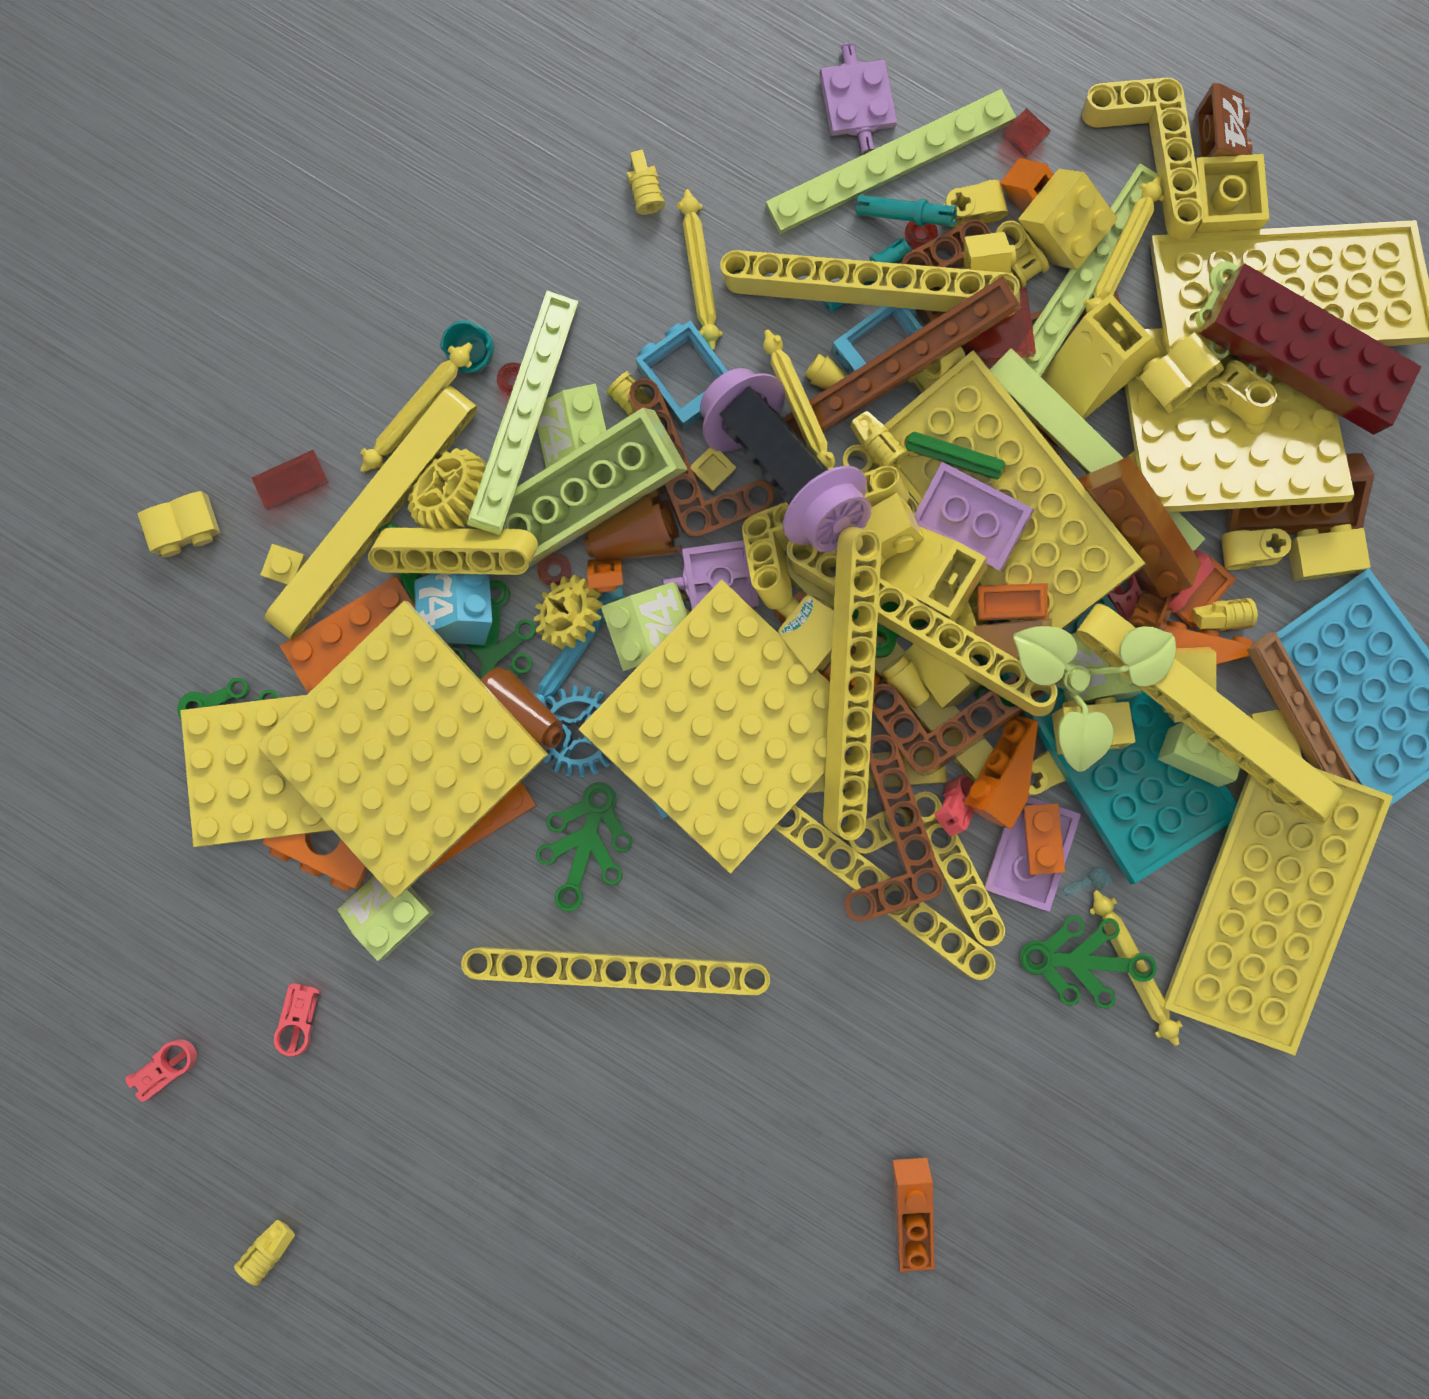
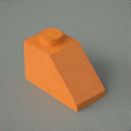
(1025, 181)

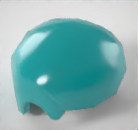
(482, 344)

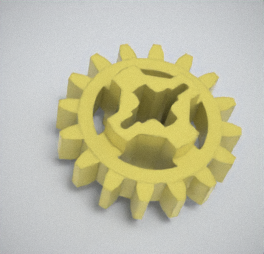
(568, 612)

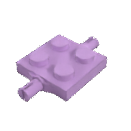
(858, 98)
(708, 565)

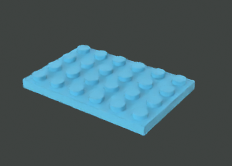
(1367, 682)

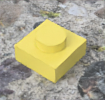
(713, 469)
(282, 564)

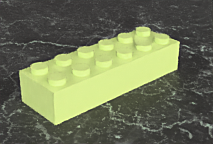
(595, 482)

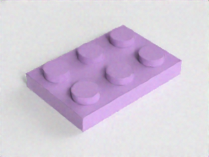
(973, 515)
(1009, 866)

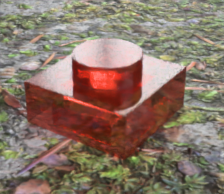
(1026, 132)

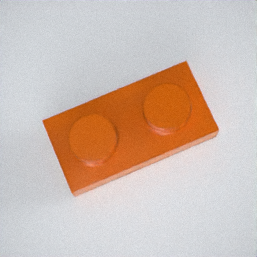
(604, 575)
(1043, 839)

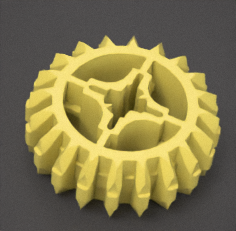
(447, 490)

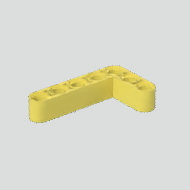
(1165, 143)
(767, 543)
(952, 850)

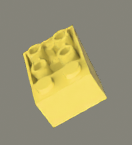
(1100, 357)
(937, 573)

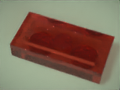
(290, 480)

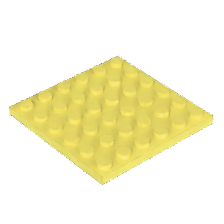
(1216, 461)
(719, 726)
(401, 749)

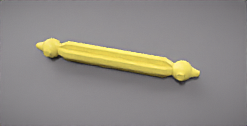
(1126, 243)
(699, 268)
(797, 399)
(416, 407)
(1148, 991)

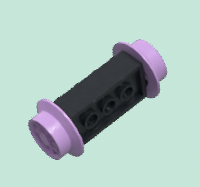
(744, 413)

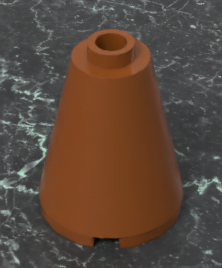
(635, 532)
(525, 707)

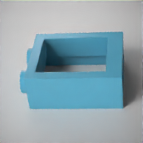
(675, 338)
(843, 346)

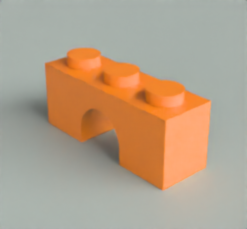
(340, 864)

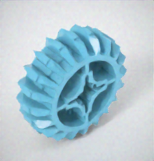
(568, 745)

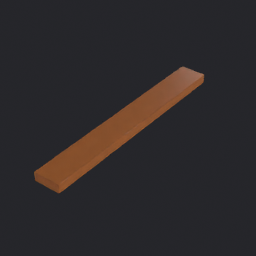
(912, 355)

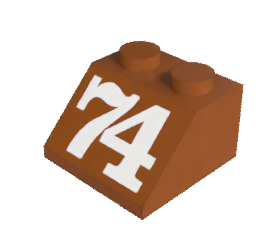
(1223, 123)

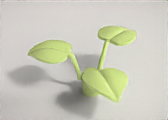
(1046, 660)

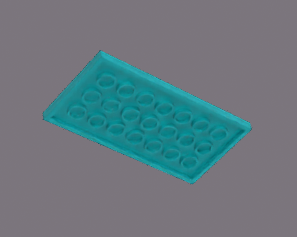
(1132, 798)

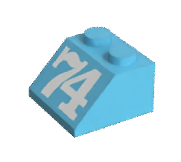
(455, 606)

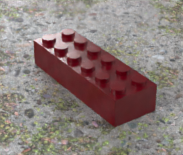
(1310, 349)

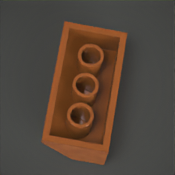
(1311, 516)
(1146, 525)

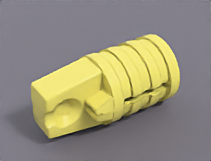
(644, 185)
(620, 390)
(877, 440)
(1226, 615)
(264, 1253)

